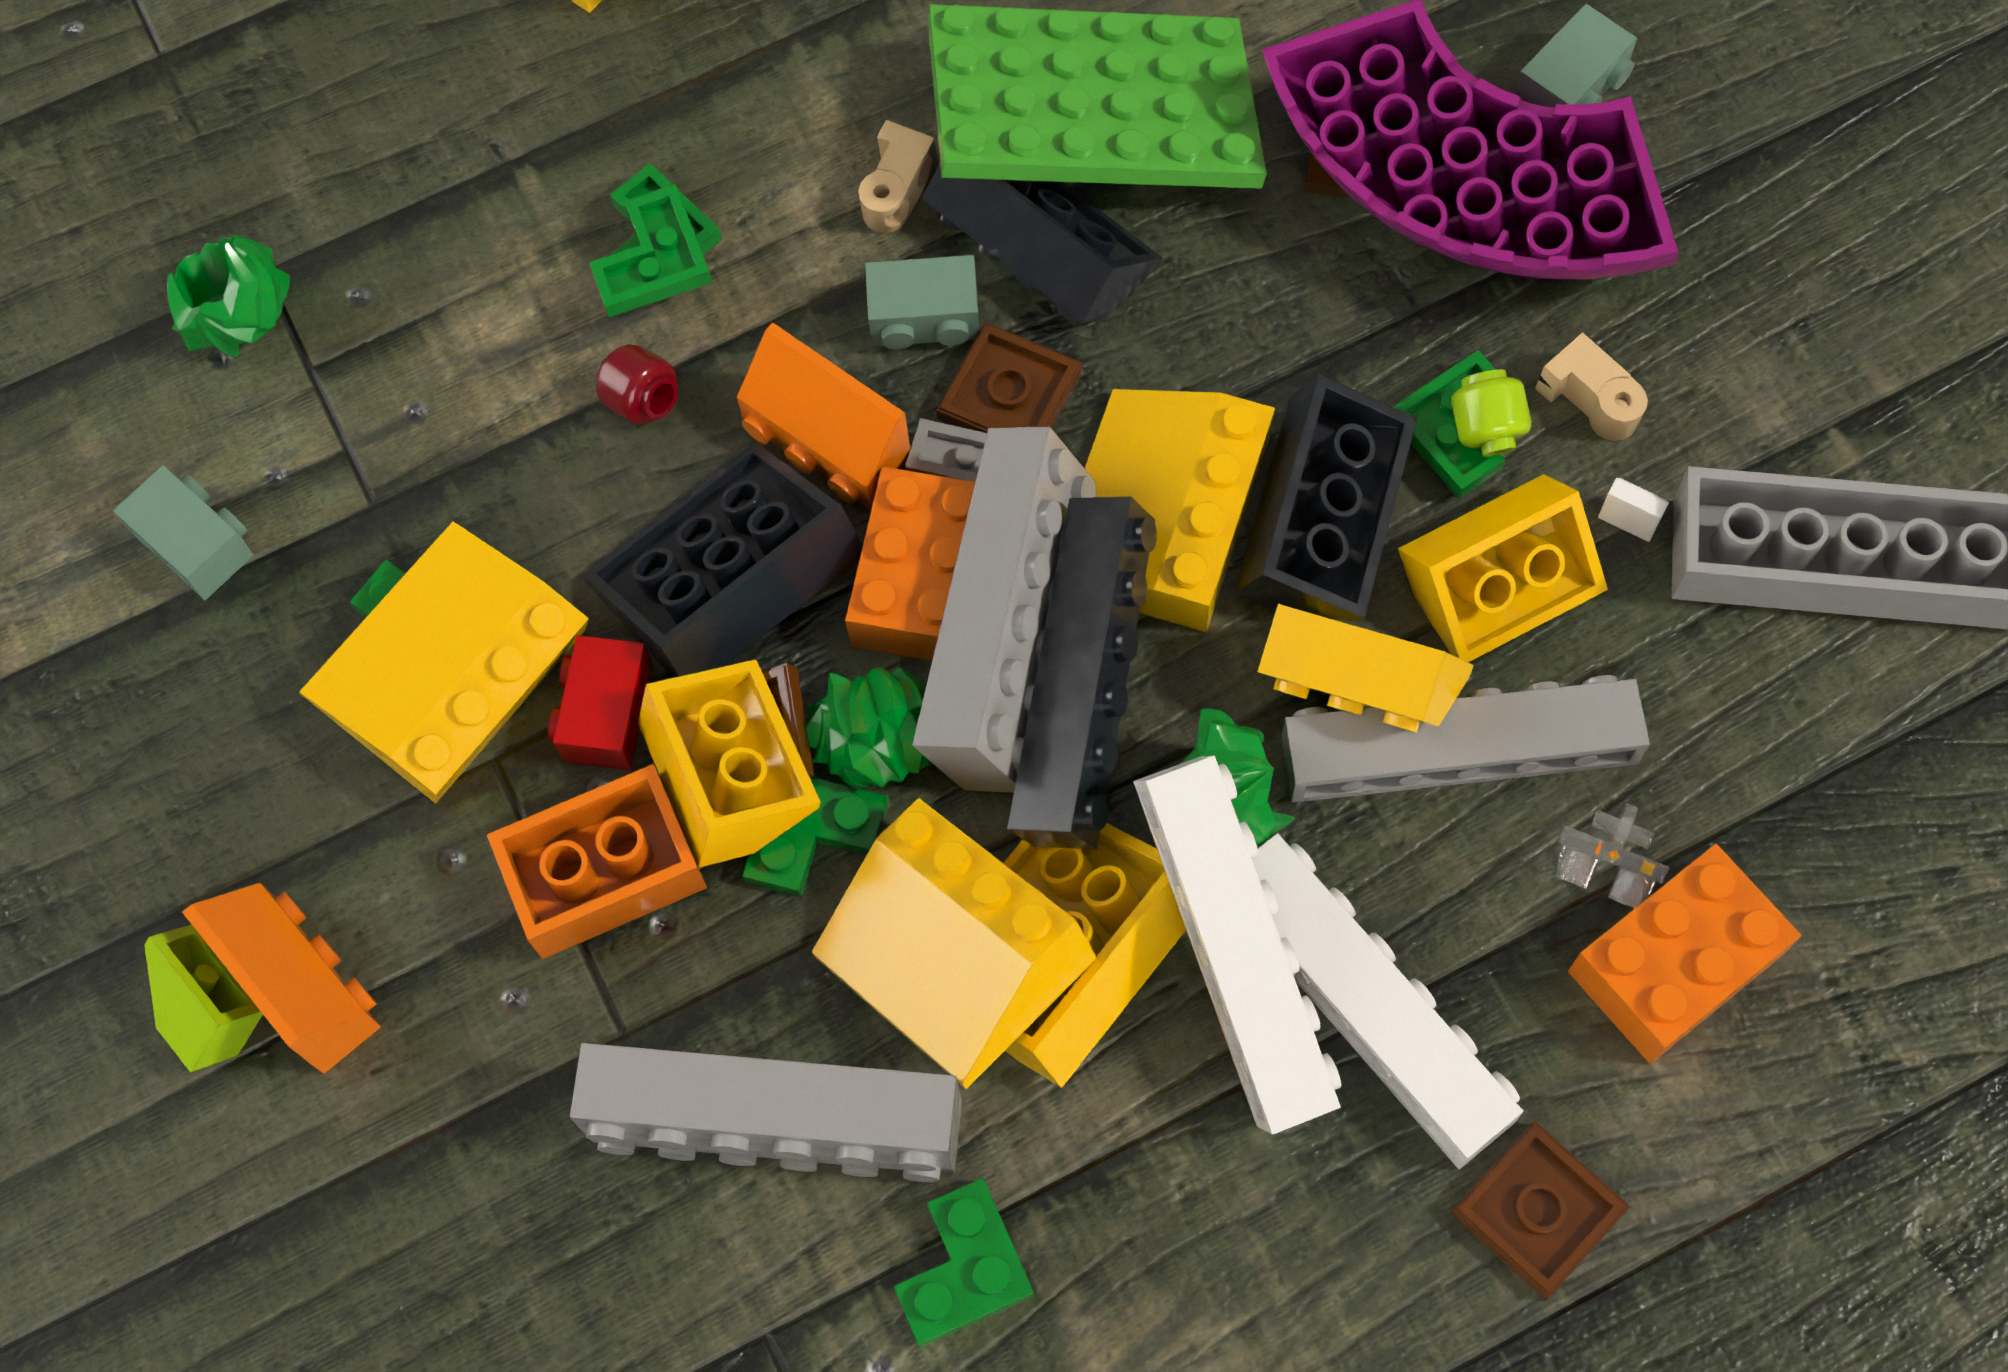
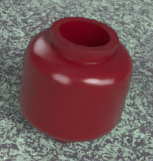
(637, 384)

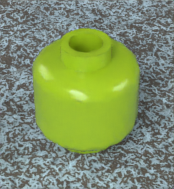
(1491, 412)

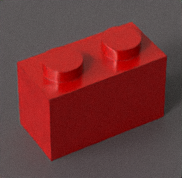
(601, 702)

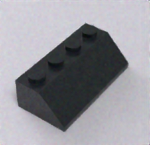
(1049, 239)
(1326, 502)

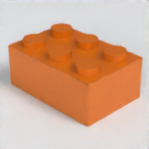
(907, 562)
(596, 862)
(1683, 953)

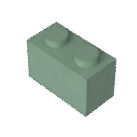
(1579, 62)
(922, 301)
(184, 531)

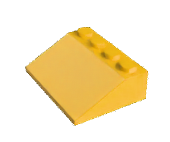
(1194, 471)
(445, 659)
(1129, 922)
(950, 943)

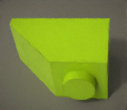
(197, 999)

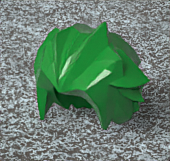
(226, 294)
(868, 727)
(1245, 758)

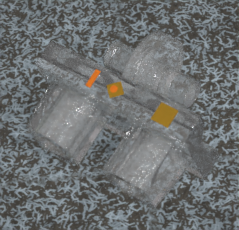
(1635, 872)

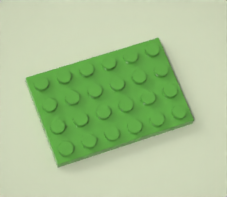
(1093, 97)

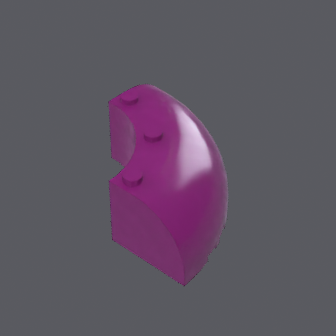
(1531, 182)

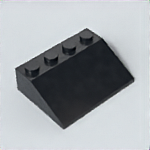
(726, 563)

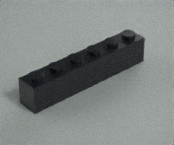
(1083, 674)

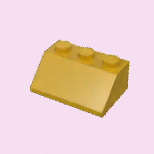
(1505, 567)
(1362, 669)
(725, 760)

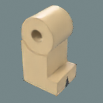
(899, 179)
(1595, 387)

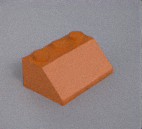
(821, 417)
(286, 972)

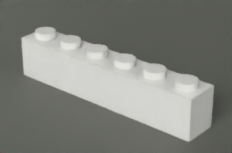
(1239, 944)
(1383, 1013)

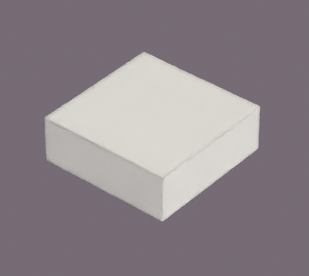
(1633, 509)

